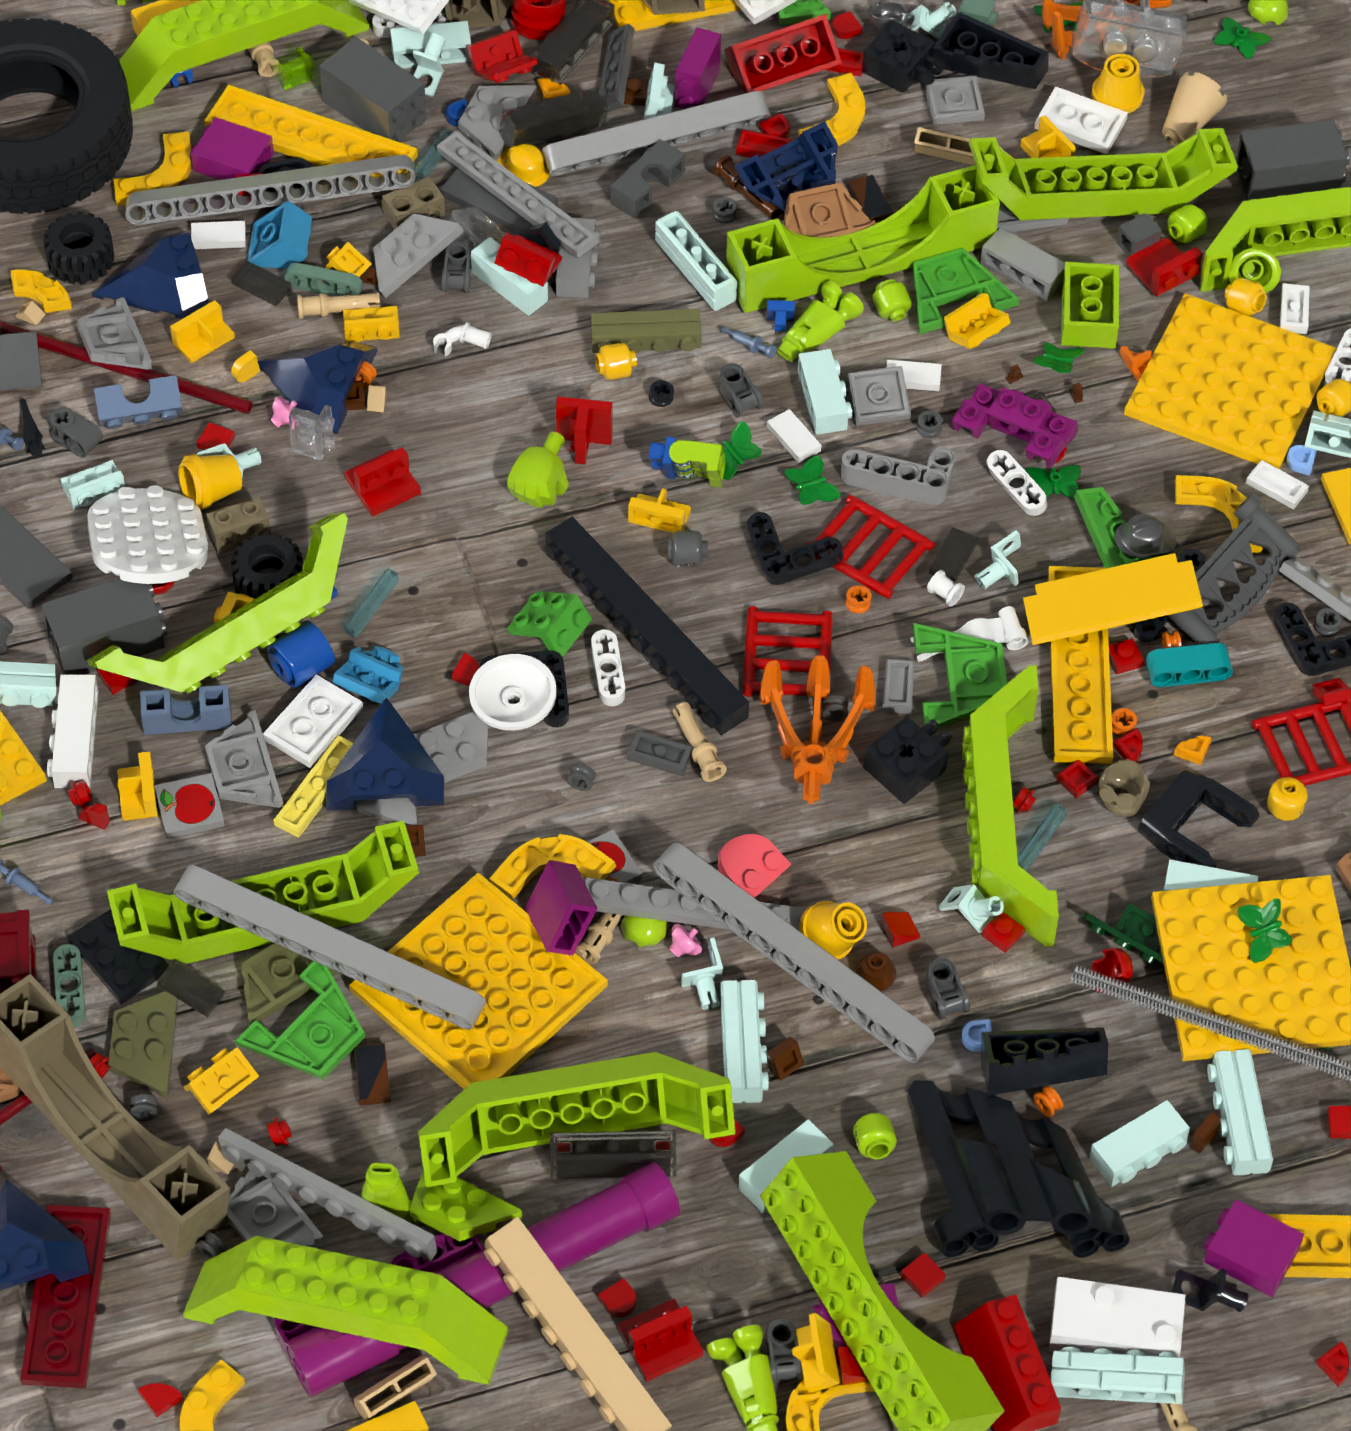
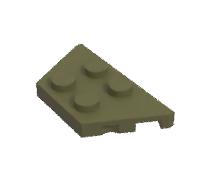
(273, 980)
(145, 1041)

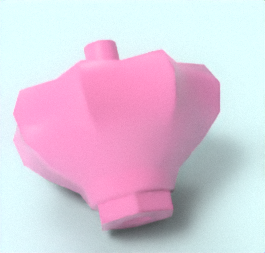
(281, 411)
(684, 941)

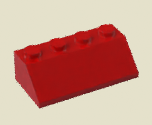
(783, 55)
(1011, 1364)

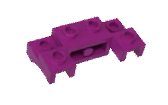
(1019, 417)

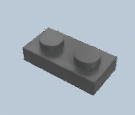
(659, 753)

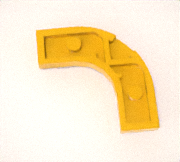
(850, 108)
(171, 173)
(1211, 493)
(534, 855)
(209, 1397)
(805, 1407)

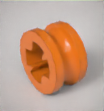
(366, 374)
(851, 602)
(1171, 640)
(1129, 718)
(1048, 1101)

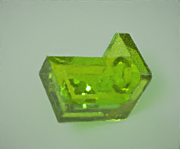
(296, 71)

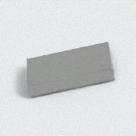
(898, 686)

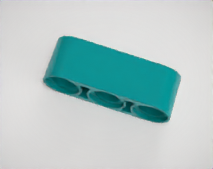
(1189, 665)

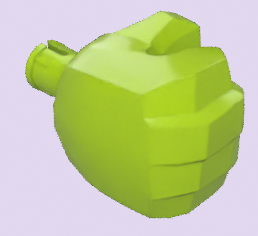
(539, 473)

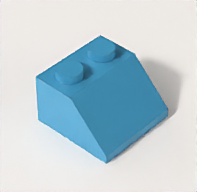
(280, 237)

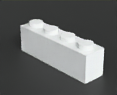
(74, 730)

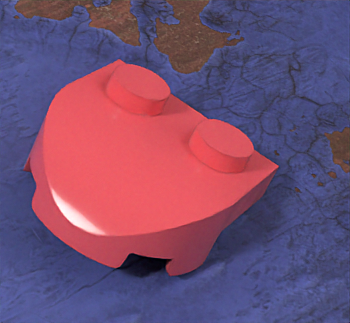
(751, 862)

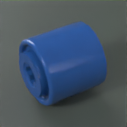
(300, 654)

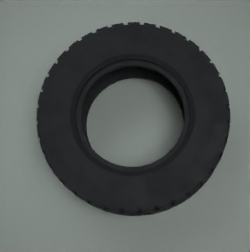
(91, 144)

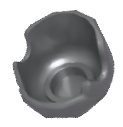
(885, 13)

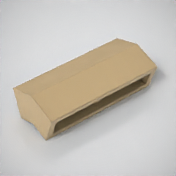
(943, 146)
(391, 1382)

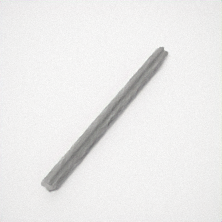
(1211, 1022)

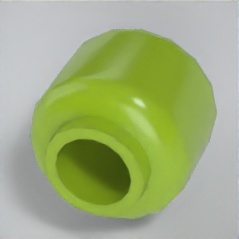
(1187, 223)
(892, 300)
(874, 1136)

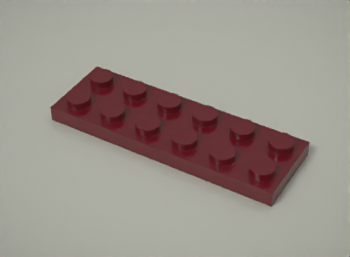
(66, 1311)

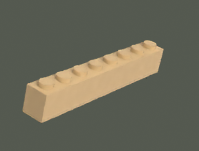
(572, 1330)

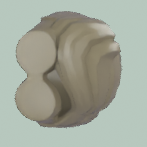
(1124, 787)

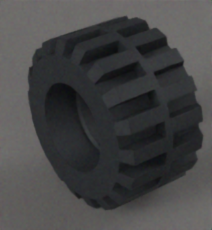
(82, 263)
(260, 554)

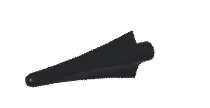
(32, 435)

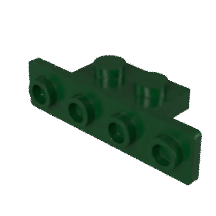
(1133, 929)

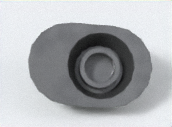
(1144, 537)

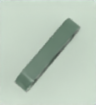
(307, 278)
(76, 974)

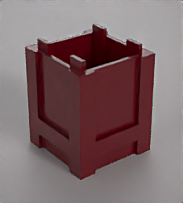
(16, 948)

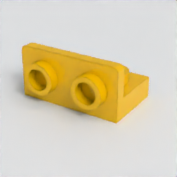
(371, 324)
(222, 1080)

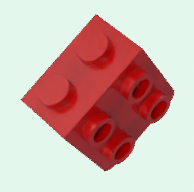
(499, 57)
(527, 259)
(1164, 265)

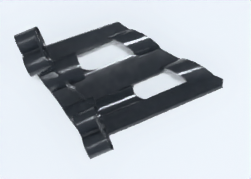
(999, 1181)

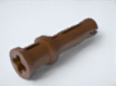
(731, 176)

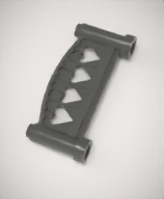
(1255, 529)

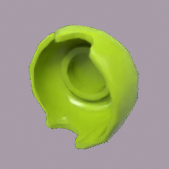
(1269, 10)
(643, 930)

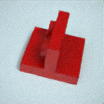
(584, 423)
(383, 481)
(660, 1339)

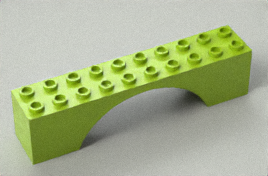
(782, 265)
(923, 1385)

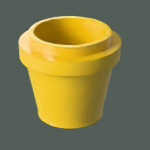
(1119, 83)
(209, 478)
(834, 926)

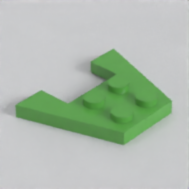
(951, 279)
(972, 667)
(318, 1036)

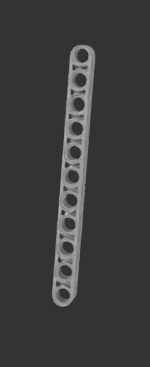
(260, 198)
(330, 947)
(794, 952)

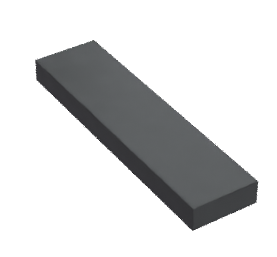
(617, 66)

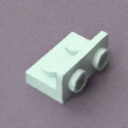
(659, 93)
(92, 484)

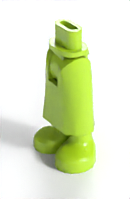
(820, 321)
(387, 1190)
(748, 1379)

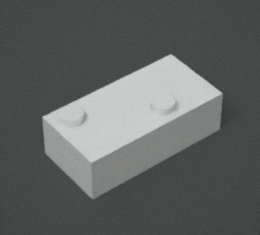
(1115, 1318)

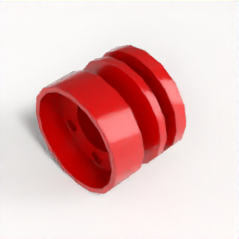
(536, 17)

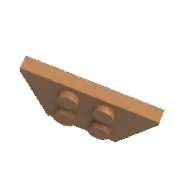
(824, 212)

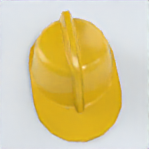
(526, 163)

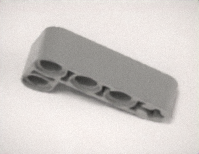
(900, 477)

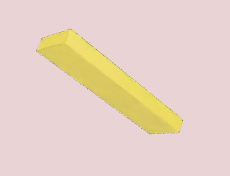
(311, 793)

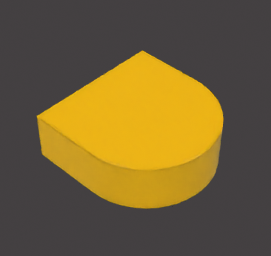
(245, 367)

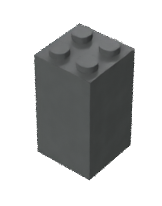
(373, 91)
(1291, 159)
(100, 617)

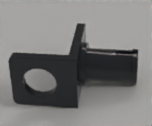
(1210, 1291)

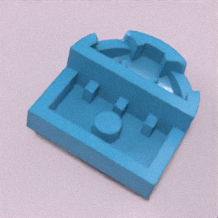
(371, 673)

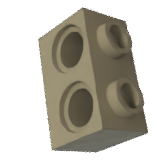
(419, 198)
(236, 523)

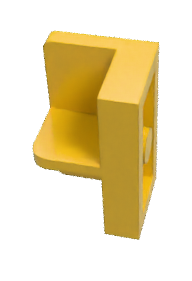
(1047, 142)
(201, 332)
(658, 512)
(137, 790)
(817, 1354)

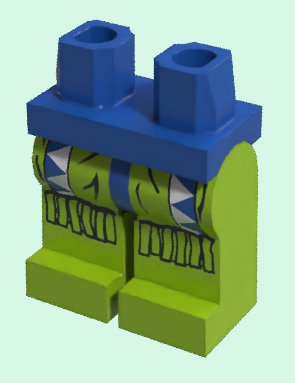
(689, 460)

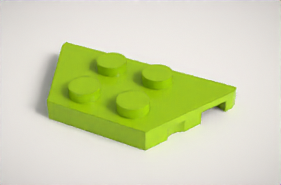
(459, 1209)

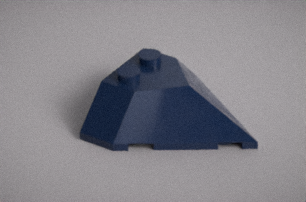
(792, 167)
(161, 278)
(319, 376)
(385, 765)
(35, 1242)

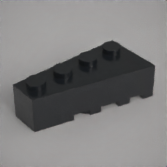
(989, 53)
(1041, 1057)

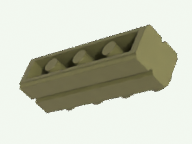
(648, 330)

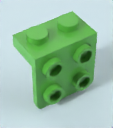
(553, 618)

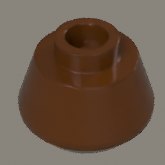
(877, 970)

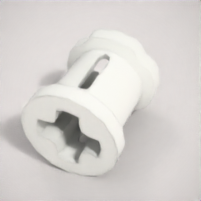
(945, 588)

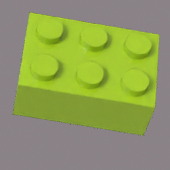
(1090, 305)

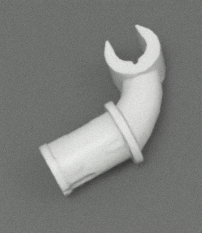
(462, 333)

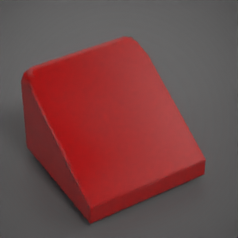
(899, 927)
(848, 1367)

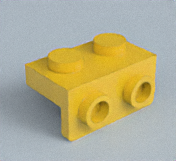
(975, 322)

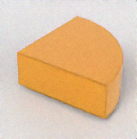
(552, 89)
(1193, 749)

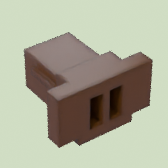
(370, 277)
(1014, 374)
(1076, 393)

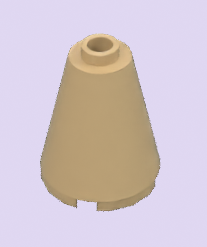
(1193, 106)

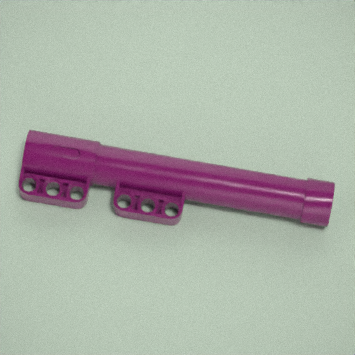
(602, 1220)

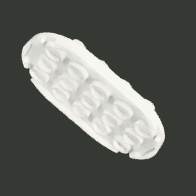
(147, 535)

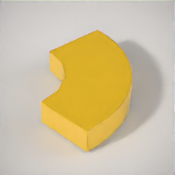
(40, 288)

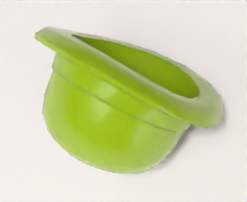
(1257, 266)

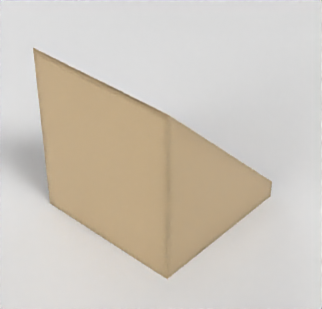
(30, 313)
(376, 398)
(217, 1160)

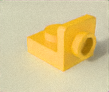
(348, 260)

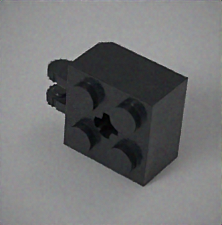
(901, 58)
(907, 758)

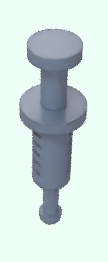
(755, 344)
(6, 437)
(14, 877)

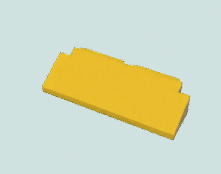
(1111, 598)

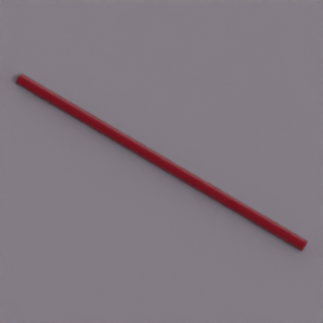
(185, 387)

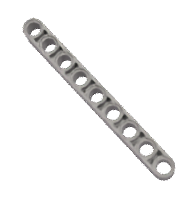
(671, 128)

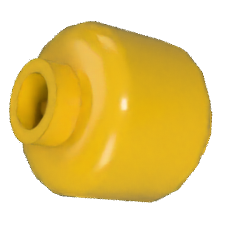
(1245, 296)
(615, 361)
(1335, 398)
(1287, 799)

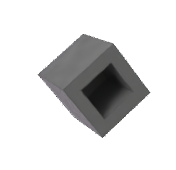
(1138, 234)

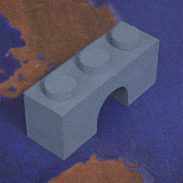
(116, 409)
(167, 715)

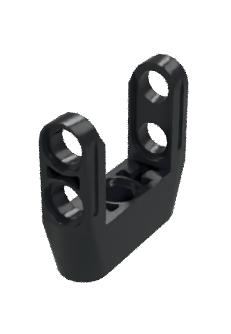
(1177, 805)

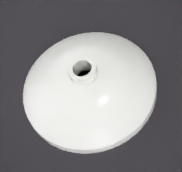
(509, 680)

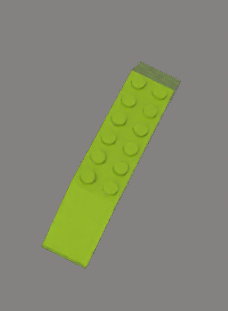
(219, 29)
(1105, 182)
(1281, 227)
(245, 628)
(992, 811)
(329, 890)
(575, 1098)
(351, 1298)

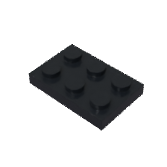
(118, 967)

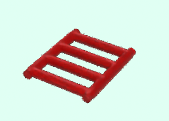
(898, 531)
(754, 640)
(1290, 718)

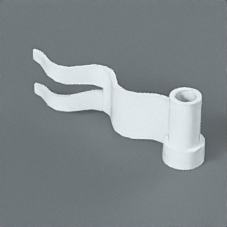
(1000, 630)

